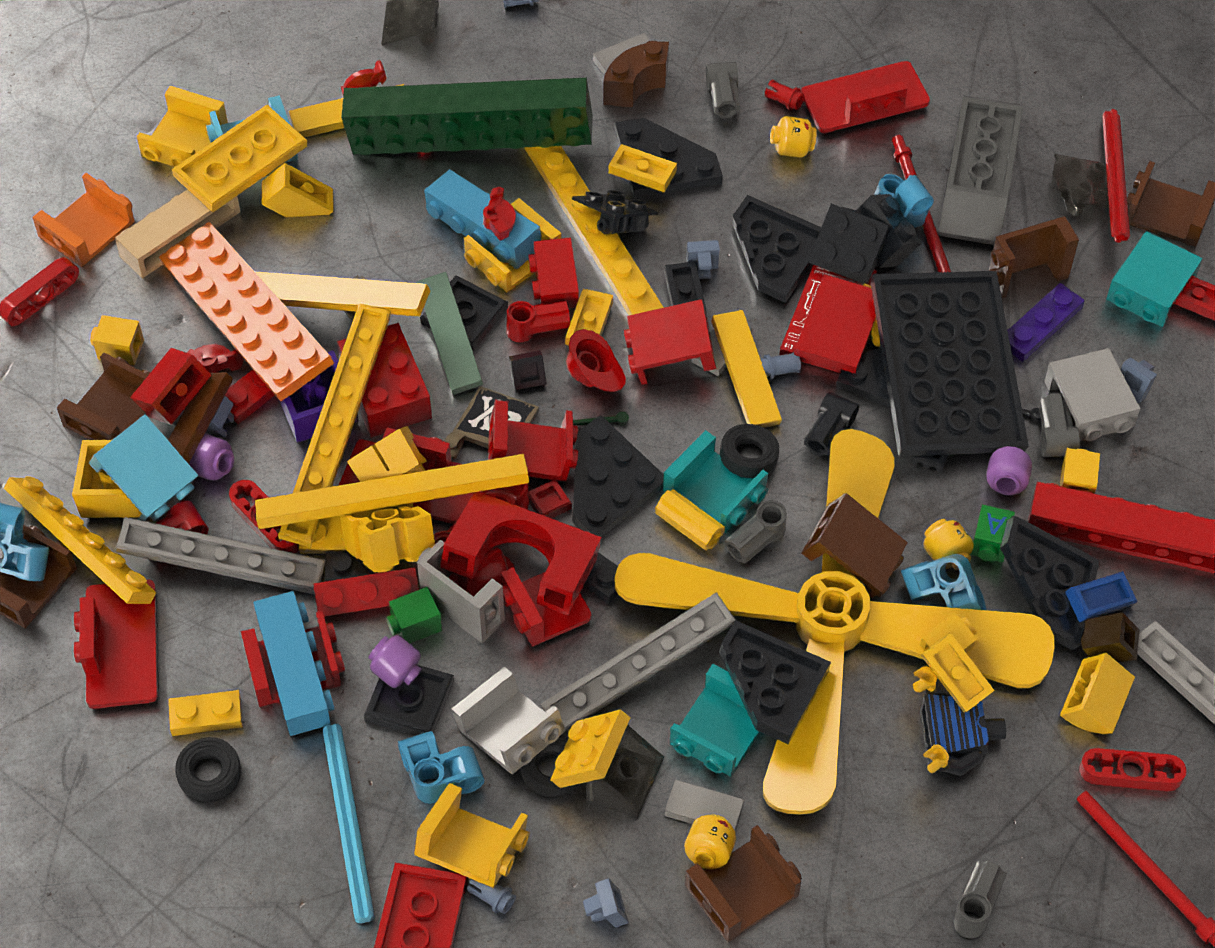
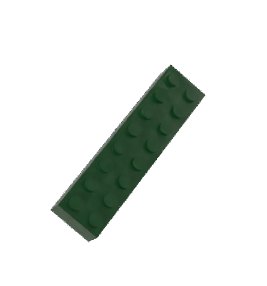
(468, 116)

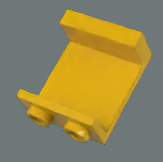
(182, 128)
(502, 273)
(468, 841)

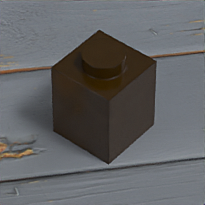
(1111, 635)

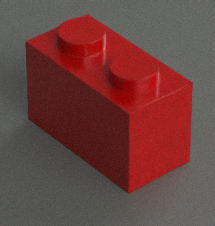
(554, 272)
(171, 386)

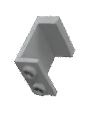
(1094, 393)
(475, 614)
(507, 722)

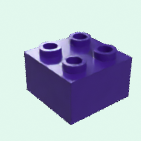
(306, 403)

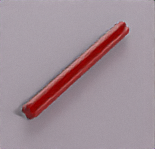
(1115, 176)

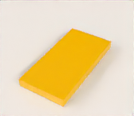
(239, 158)

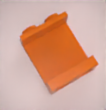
(87, 223)

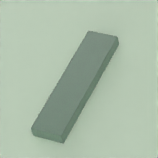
(450, 335)

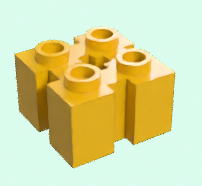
(388, 535)

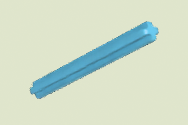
(348, 824)

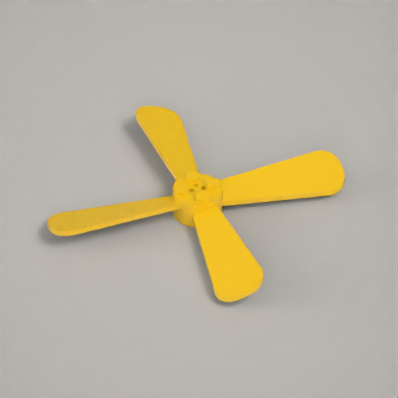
(833, 617)

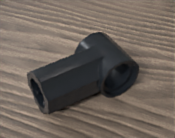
(833, 416)

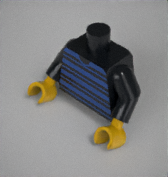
(952, 737)

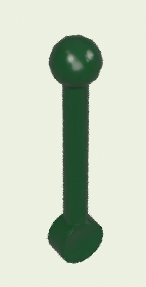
(621, 418)

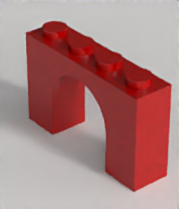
(493, 522)

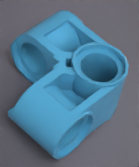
(910, 194)
(21, 557)
(931, 578)
(424, 761)

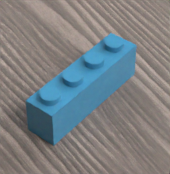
(462, 207)
(292, 663)

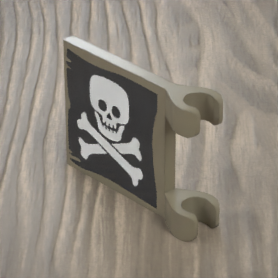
(475, 420)

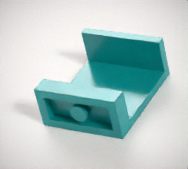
(1153, 278)
(711, 486)
(716, 726)

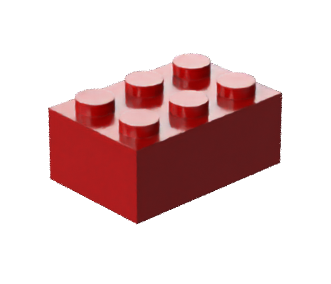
(395, 387)

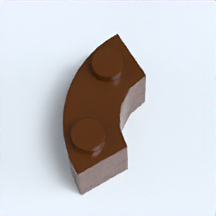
(635, 73)

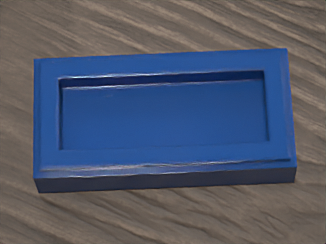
(1101, 596)

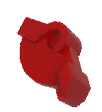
(366, 77)
(499, 214)
(217, 357)

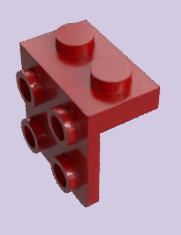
(536, 620)

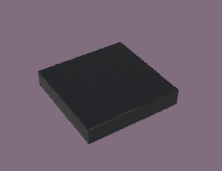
(477, 307)
(412, 707)

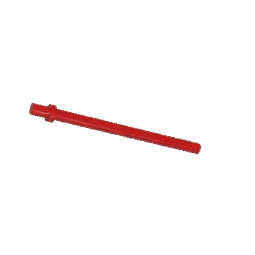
(903, 156)

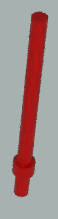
(1204, 925)

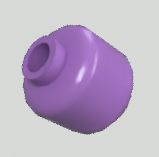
(212, 458)
(1009, 470)
(395, 661)

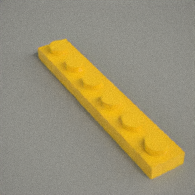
(80, 541)

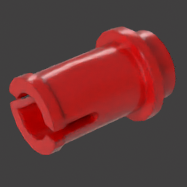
(790, 97)

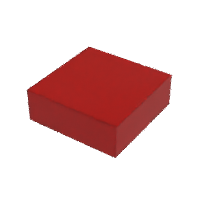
(549, 500)

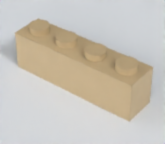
(166, 227)

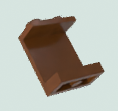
(1169, 209)
(1032, 246)
(107, 405)
(857, 543)
(24, 599)
(747, 887)

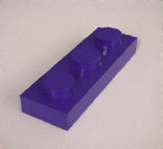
(1043, 321)

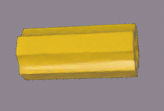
(689, 519)

